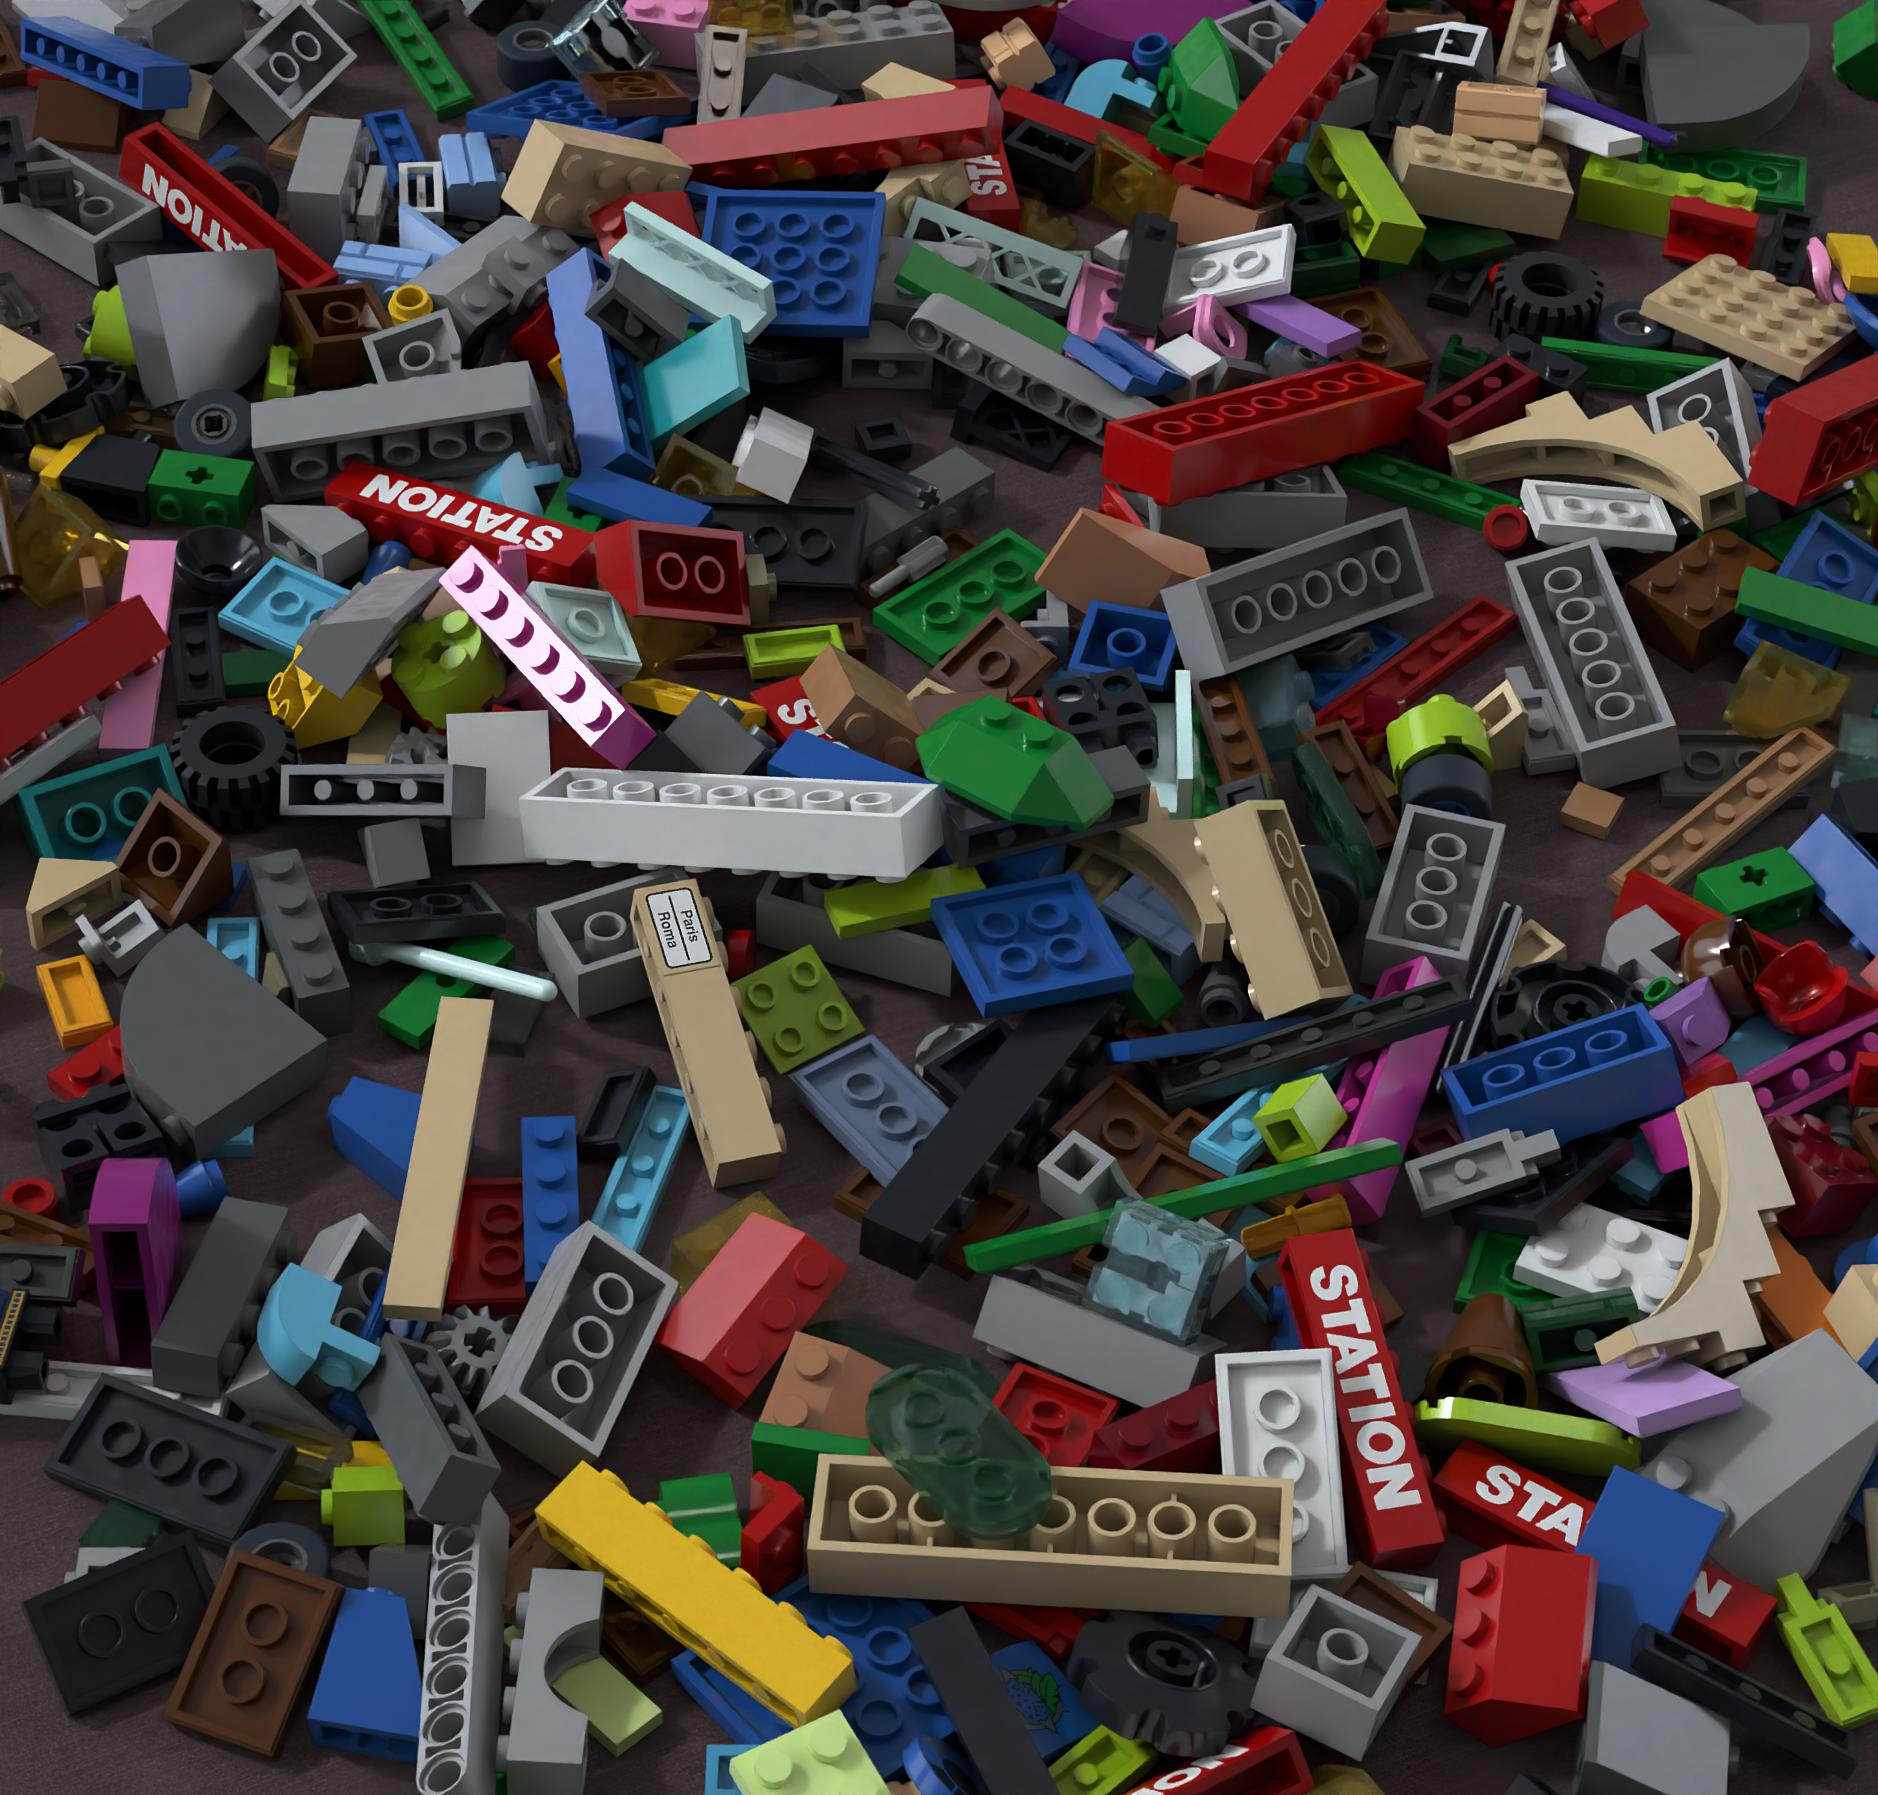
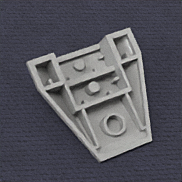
(1778, 1463)

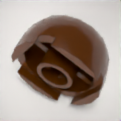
(1729, 956)

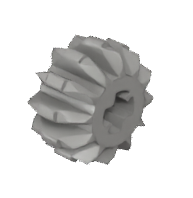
(471, 1333)

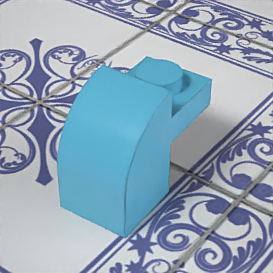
(1108, 86)
(517, 484)
(298, 1334)

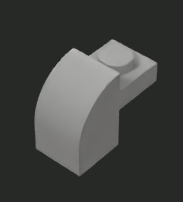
(1642, 949)

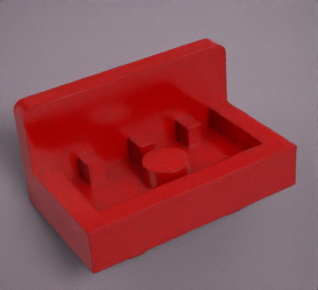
(1709, 228)
(774, 1535)

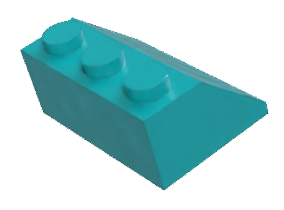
(76, 810)

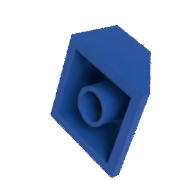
(1127, 637)

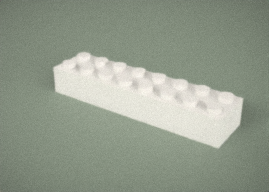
(732, 823)

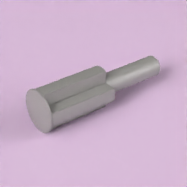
(913, 565)

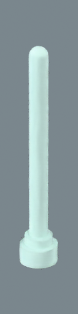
(454, 966)

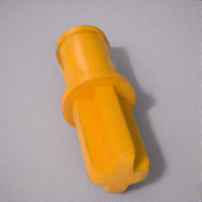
(1315, 1218)

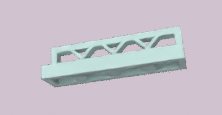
(1009, 242)
(695, 272)
(1175, 763)

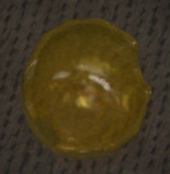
(1038, 227)

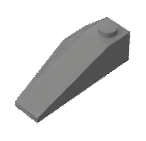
(415, 348)

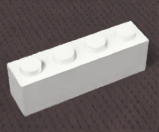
(772, 453)

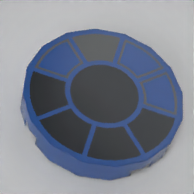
(939, 1768)

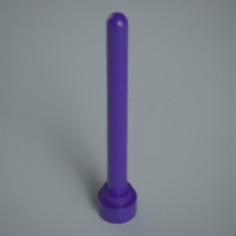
(1607, 115)

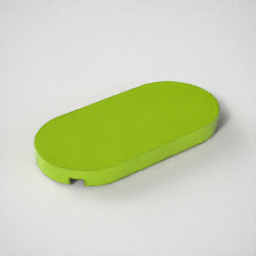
(1528, 1436)

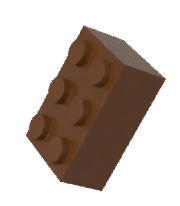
(1691, 598)

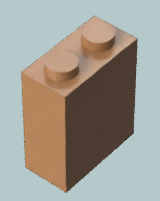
(862, 708)

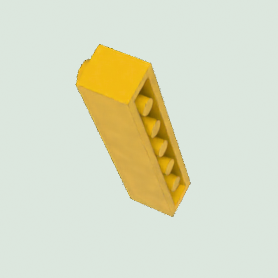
(696, 1597)

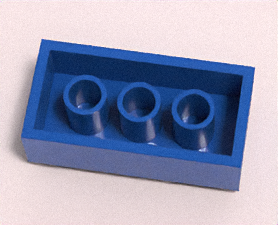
(1568, 1080)

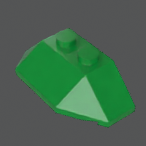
(1201, 81)
(1014, 765)

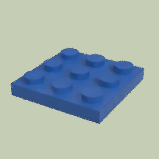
(1031, 944)

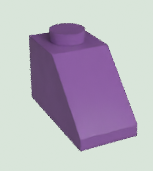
(1693, 1021)

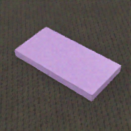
(1646, 1397)

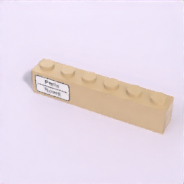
(706, 1033)

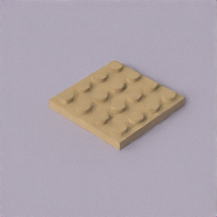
(1752, 316)

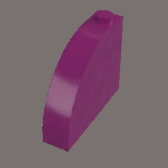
(1111, 27)
(135, 1253)

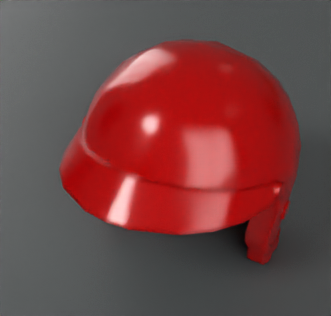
(1802, 990)

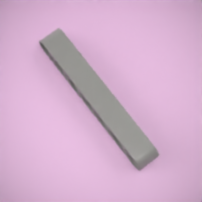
(1020, 367)
(464, 1656)

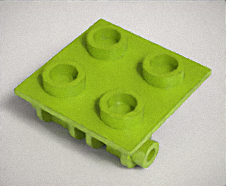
(796, 1010)

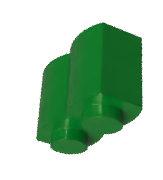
(705, 1509)

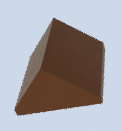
(80, 117)
(175, 862)

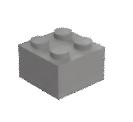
(1335, 1672)

